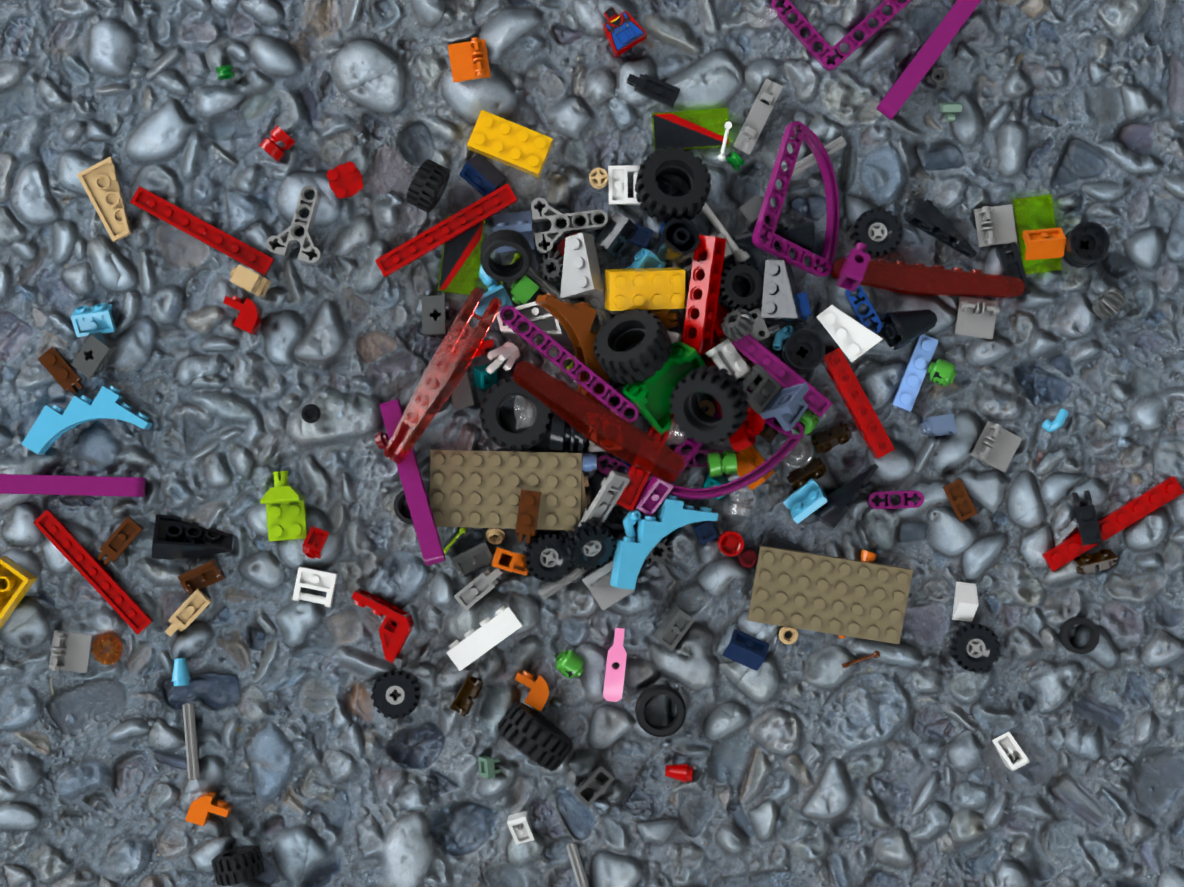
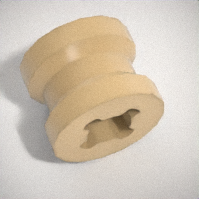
(597, 175)

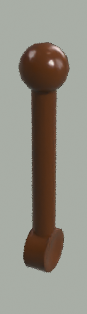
(876, 654)

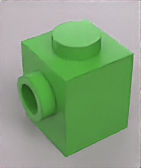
(524, 290)

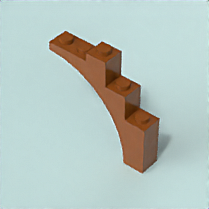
(577, 323)

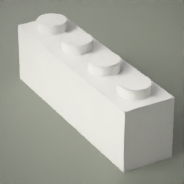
(484, 638)

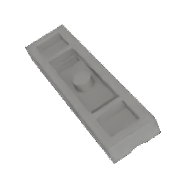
(757, 117)
(604, 499)

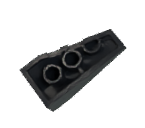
(934, 223)
(800, 234)
(837, 507)
(182, 539)

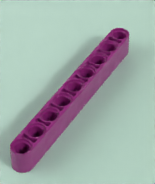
(926, 57)
(563, 356)
(72, 485)
(415, 491)

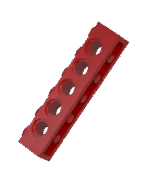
(704, 293)
(857, 403)

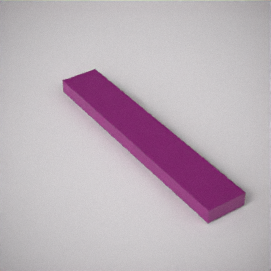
(781, 372)

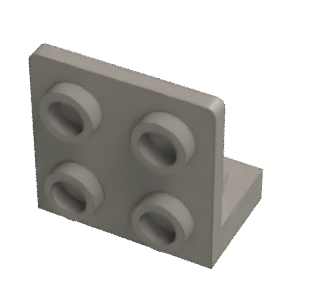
(600, 587)

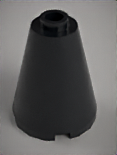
(677, 240)
(906, 326)

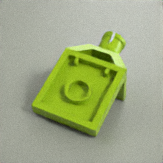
(285, 510)

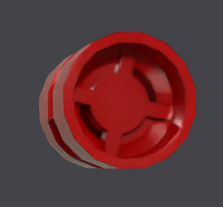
(270, 146)
(730, 543)

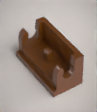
(960, 499)
(202, 576)

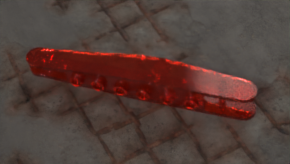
(934, 280)
(442, 374)
(600, 424)

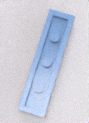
(915, 372)

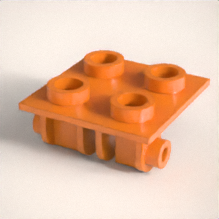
(469, 60)

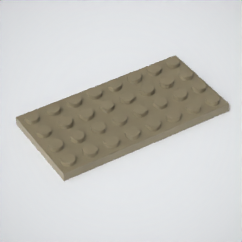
(486, 488)
(829, 594)

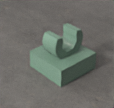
(950, 109)
(486, 767)

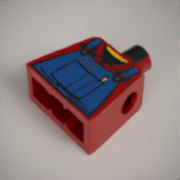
(622, 31)

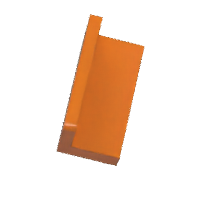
(1044, 243)
(748, 461)

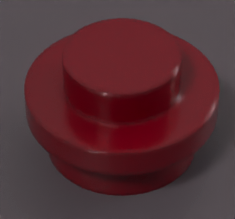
(381, 439)
(748, 558)

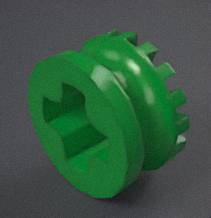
(225, 72)
(735, 160)

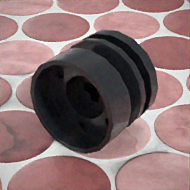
(1095, 243)
(807, 342)
(564, 433)

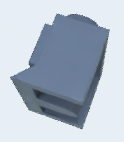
(939, 425)

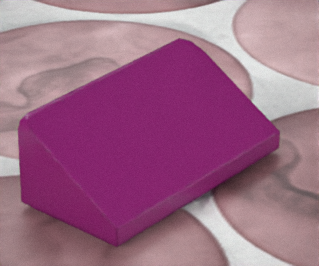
(653, 495)

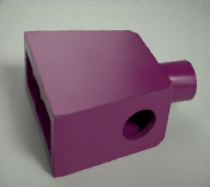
(854, 268)

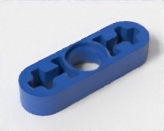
(875, 319)

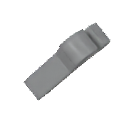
(553, 216)
(288, 236)

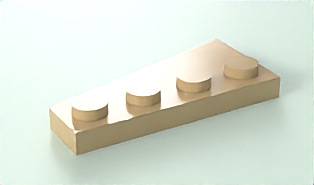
(105, 194)

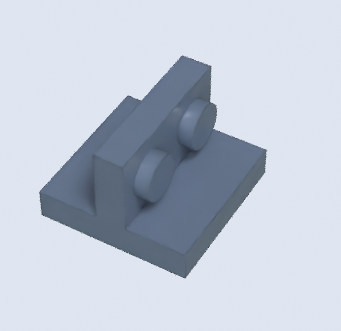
(518, 222)
(787, 406)

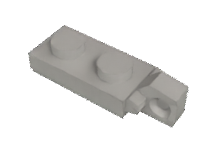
(478, 588)

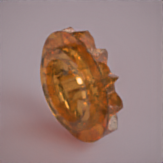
(115, 651)

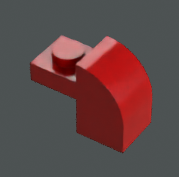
(249, 315)

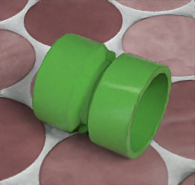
(722, 463)

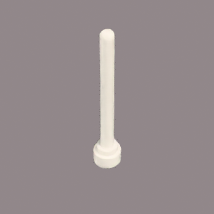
(740, 255)

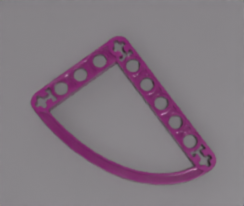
(849, 39)
(832, 203)
(745, 480)

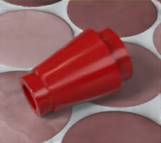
(680, 772)

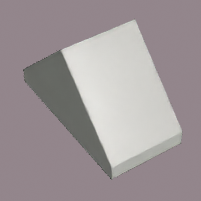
(965, 601)
(1010, 751)
(520, 827)

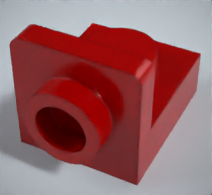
(315, 542)

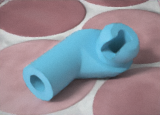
(488, 281)
(781, 336)
(1057, 423)
(629, 522)

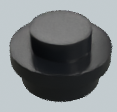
(311, 413)

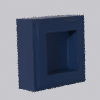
(642, 236)
(705, 532)

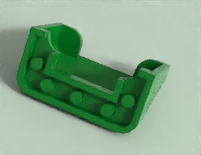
(654, 393)

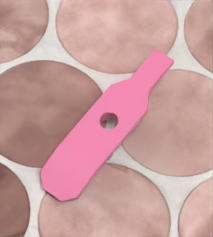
(615, 676)

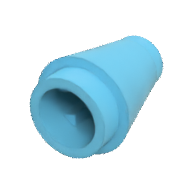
(180, 673)

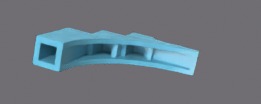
(54, 423)
(649, 532)

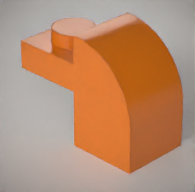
(509, 561)
(539, 689)
(204, 805)

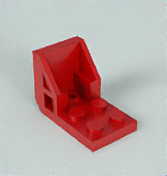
(391, 636)

